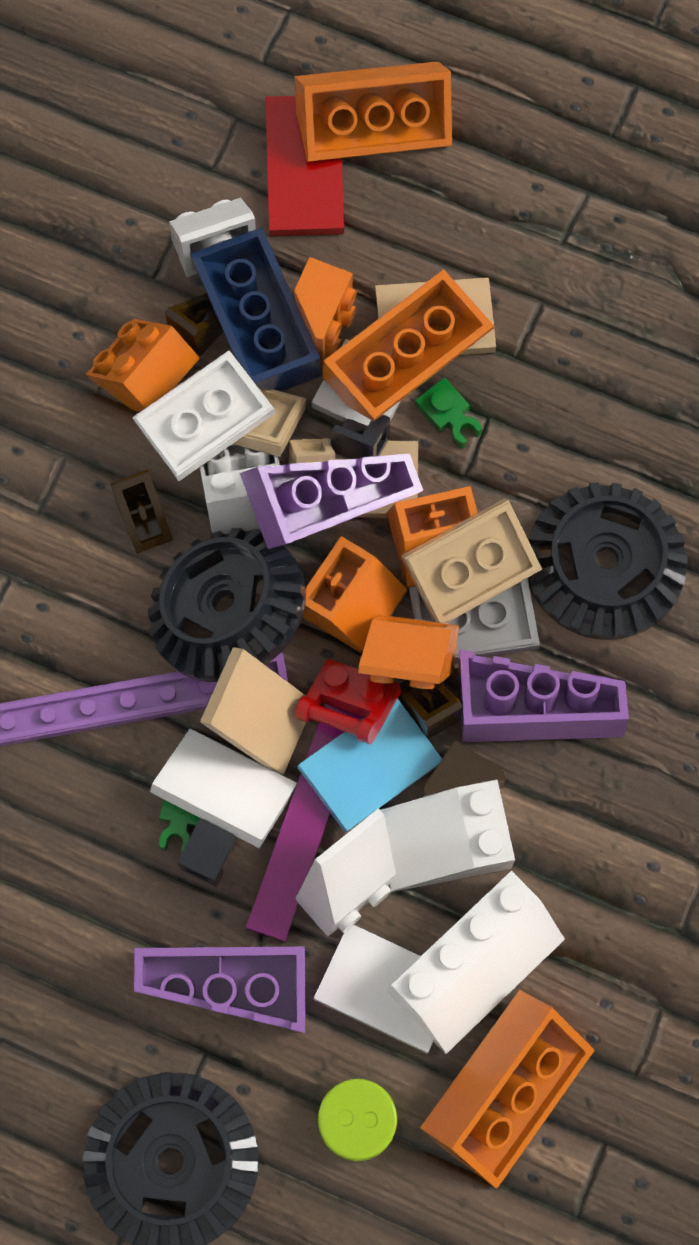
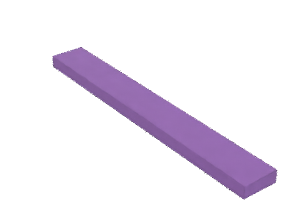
(107, 705)

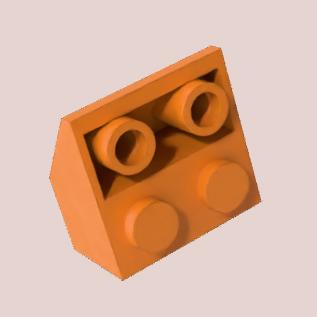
(326, 304)
(142, 363)
(424, 518)
(350, 593)
(409, 651)

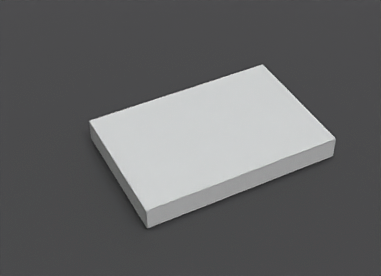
(204, 415)
(223, 788)
(360, 983)

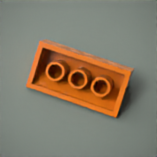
(374, 110)
(405, 347)
(508, 1088)

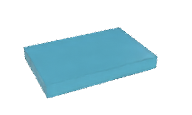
(362, 777)

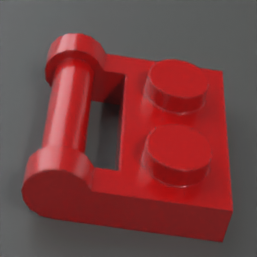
(351, 691)

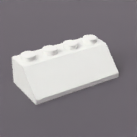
(477, 962)

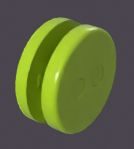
(357, 1120)

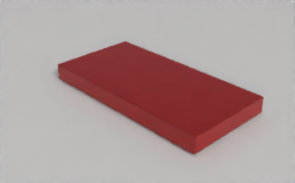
(301, 193)

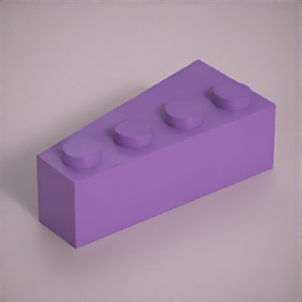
(314, 496)
(536, 703)
(236, 981)

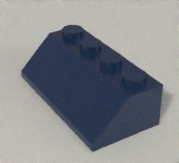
(258, 311)

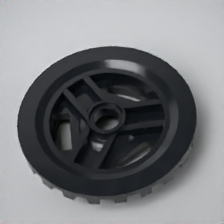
(194, 599)
(592, 601)
(212, 1193)

